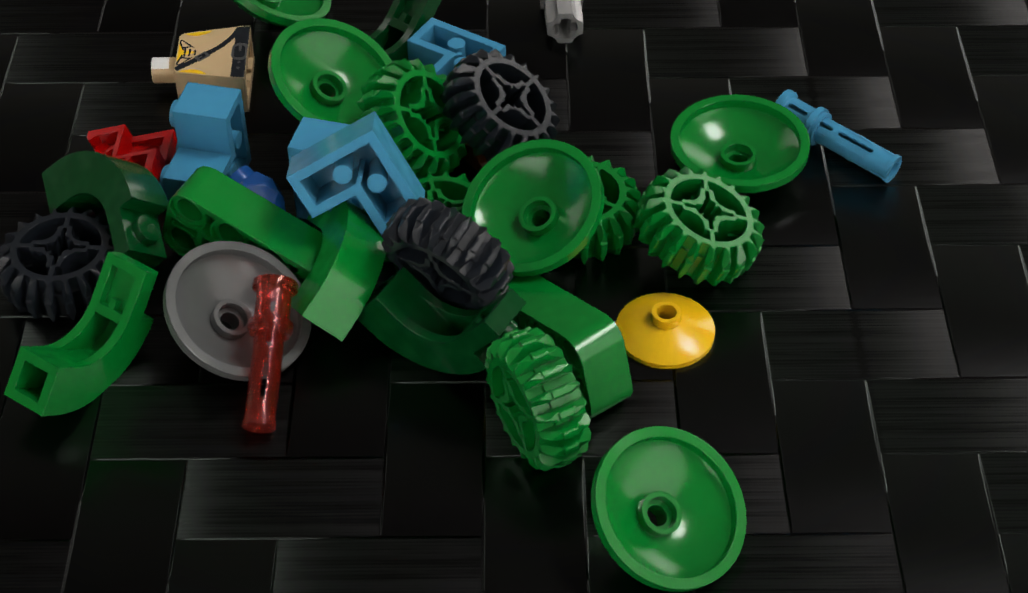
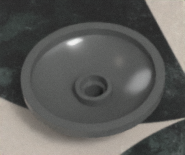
(216, 286)

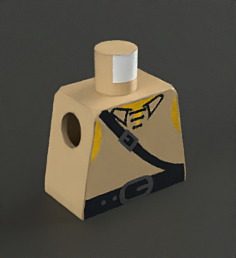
(210, 58)

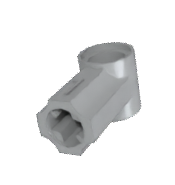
(563, 19)

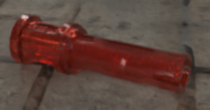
(264, 328)

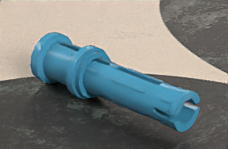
(840, 139)

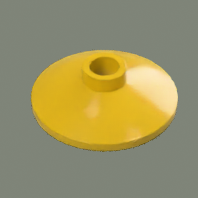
(666, 330)

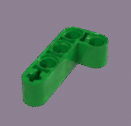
(220, 209)
(584, 334)

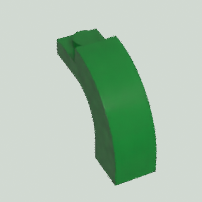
(343, 270)
(96, 351)

